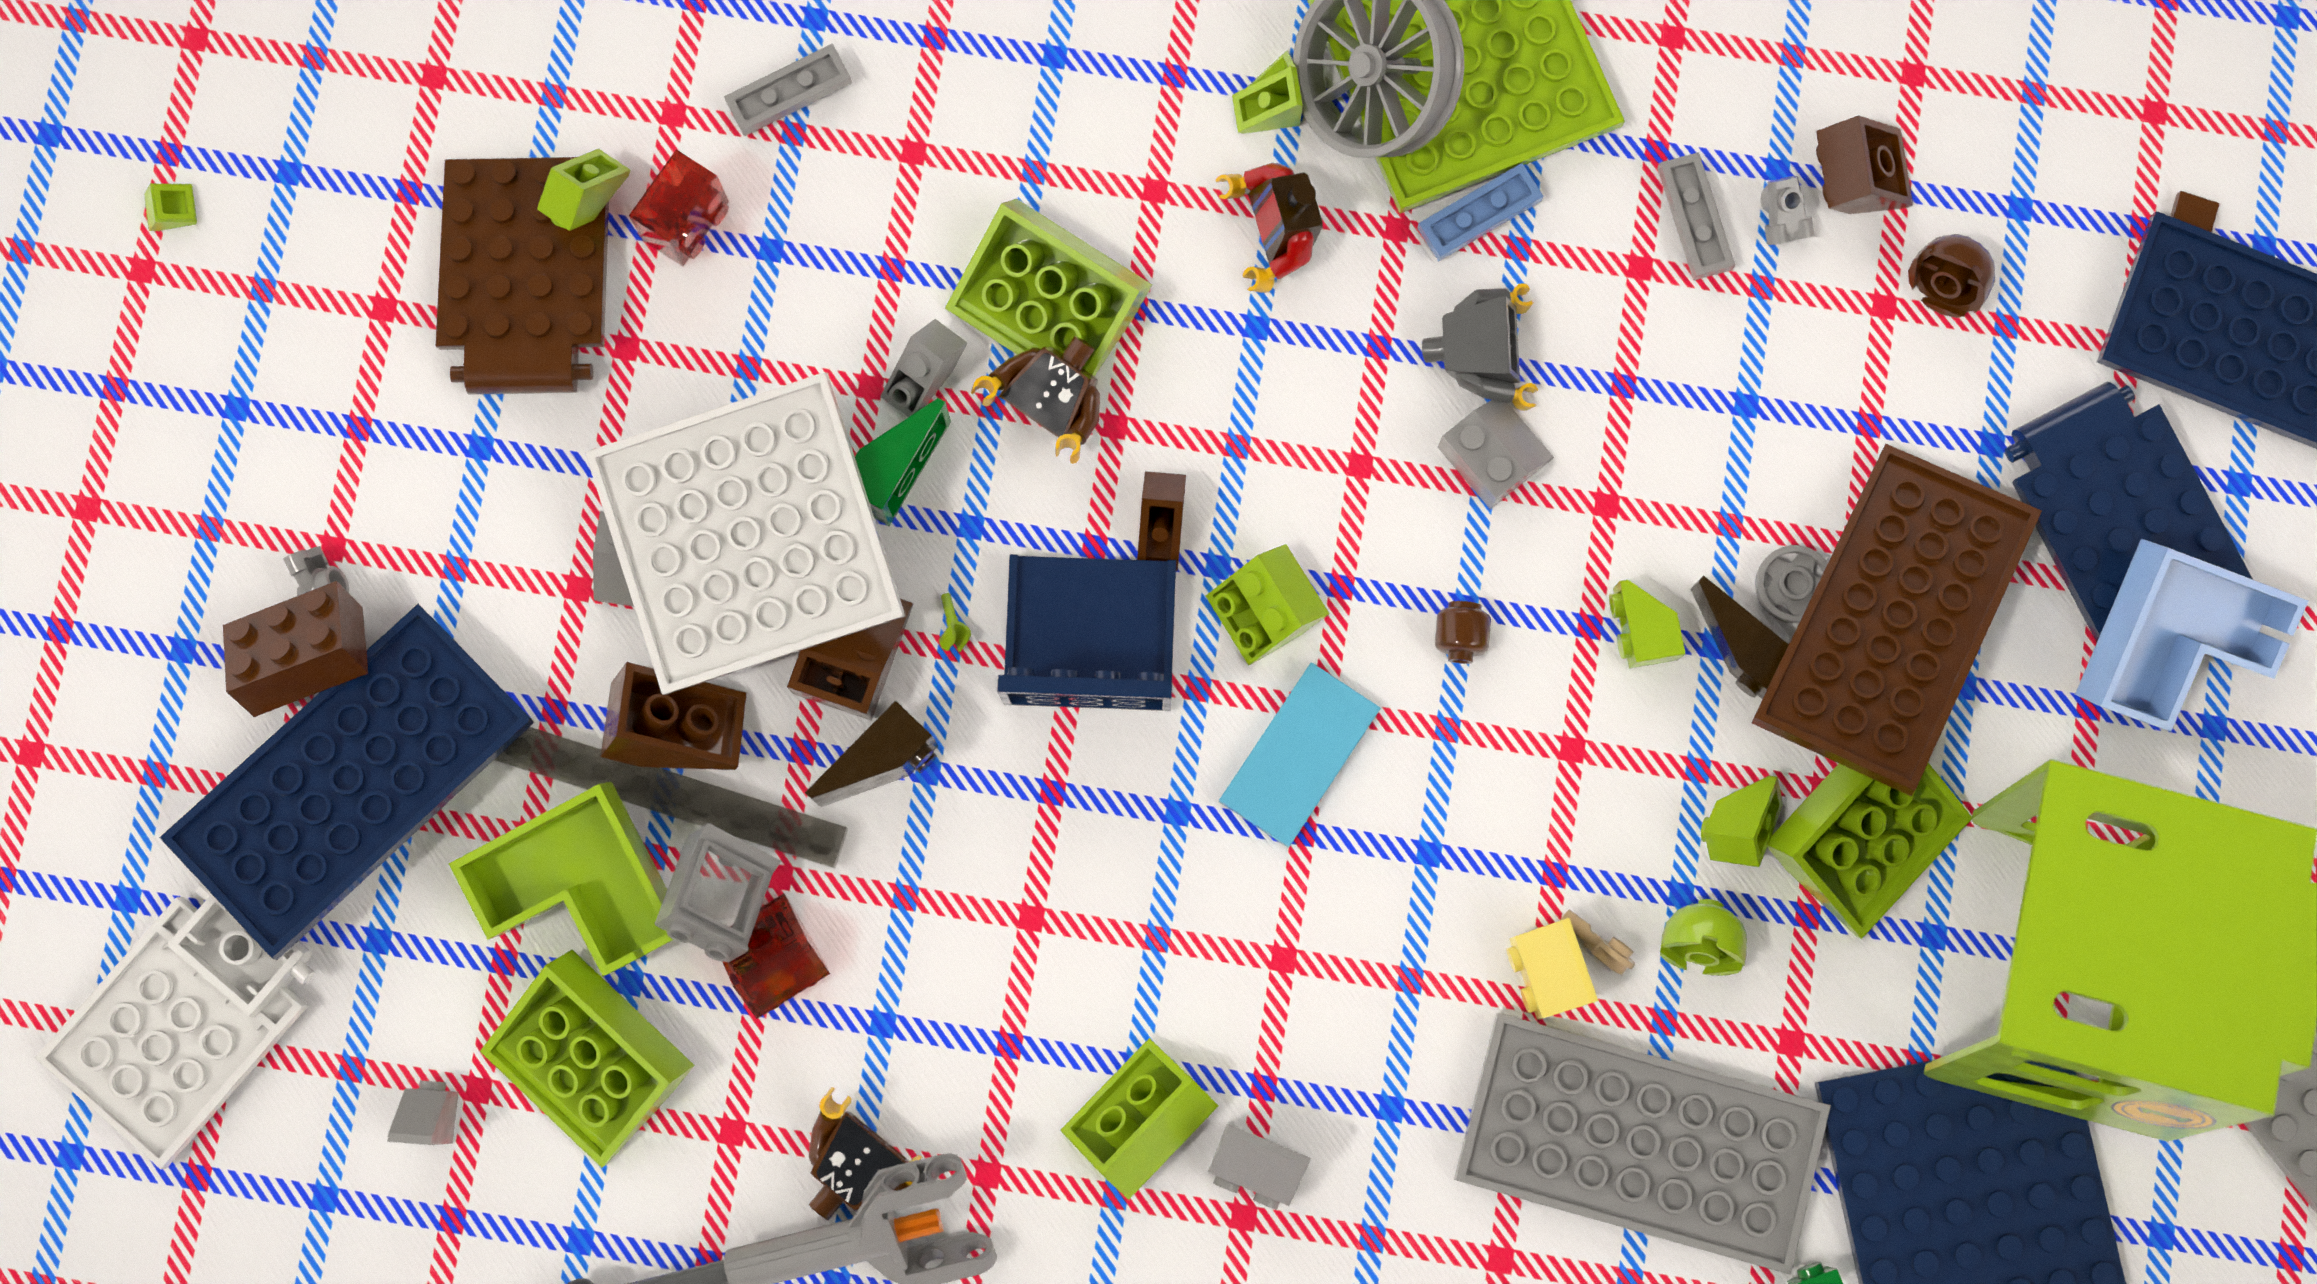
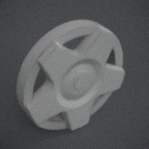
(1791, 582)

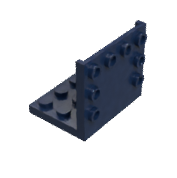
(1089, 633)

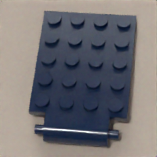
(2108, 485)

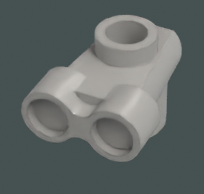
(1785, 220)
(311, 570)

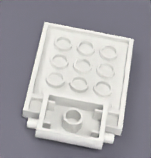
(177, 1026)

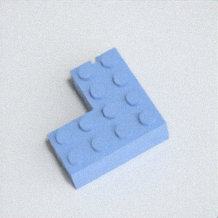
(2165, 623)

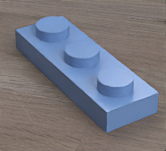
(1480, 212)

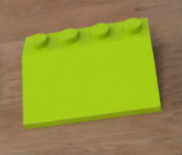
(1045, 286)
(1866, 842)
(586, 1057)

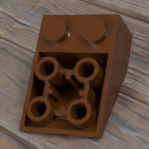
(850, 669)

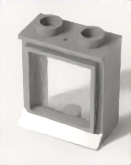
(716, 893)

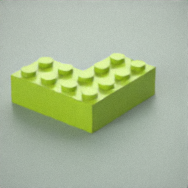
(574, 856)

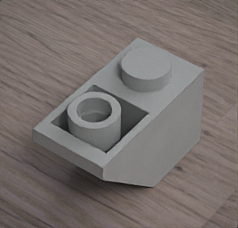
(923, 367)

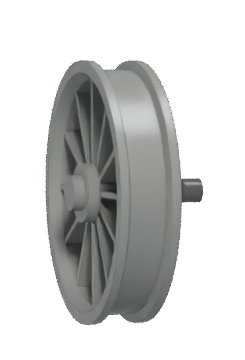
(1377, 71)

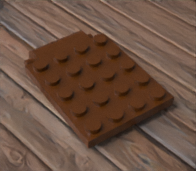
(515, 282)

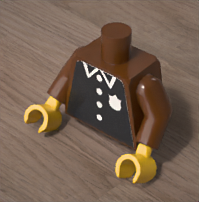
(1050, 391)
(846, 1157)

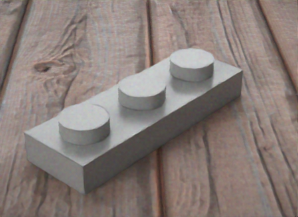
(788, 89)
(1696, 216)

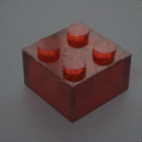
(680, 208)

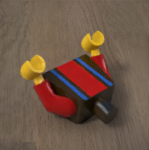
(1284, 215)

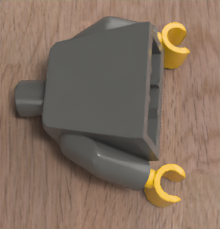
(1482, 345)

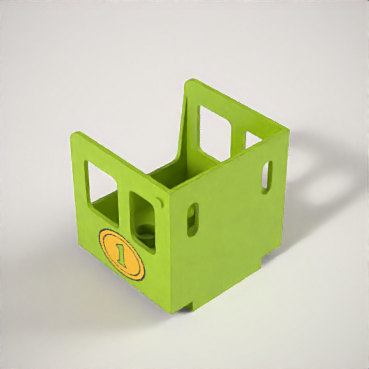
(2186, 932)

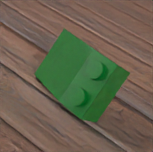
(898, 457)

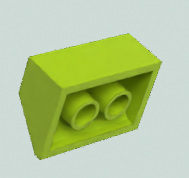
(1139, 1118)

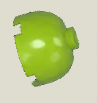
(1705, 936)

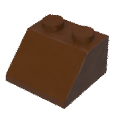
(1863, 166)

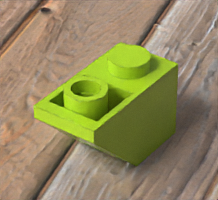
(1648, 627)

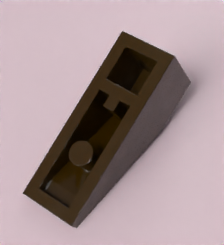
(1745, 643)

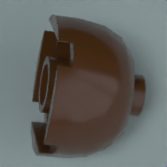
(1953, 275)

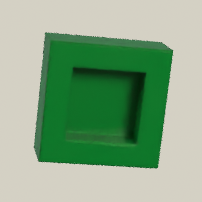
(1816, 1274)

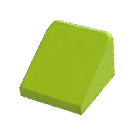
(169, 206)

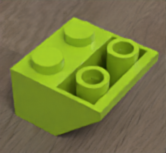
(1267, 603)

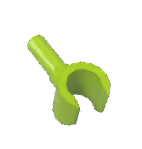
(956, 631)

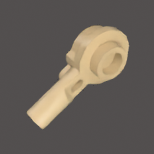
(1612, 953)

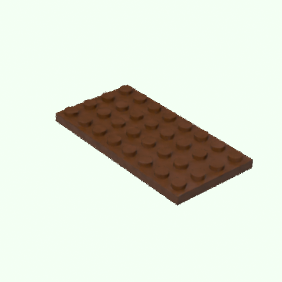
(1897, 619)

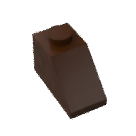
(1161, 516)

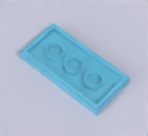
(1299, 754)

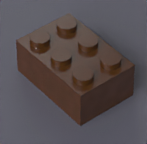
(294, 649)

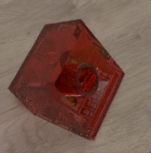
(778, 961)

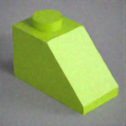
(581, 188)
(1743, 823)

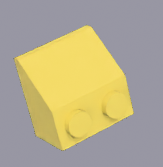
(1551, 969)

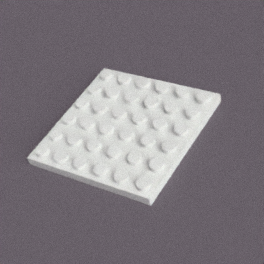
(745, 533)

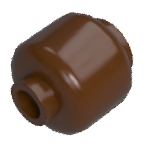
(1462, 631)

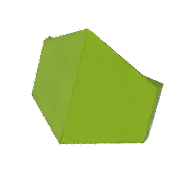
(1270, 100)

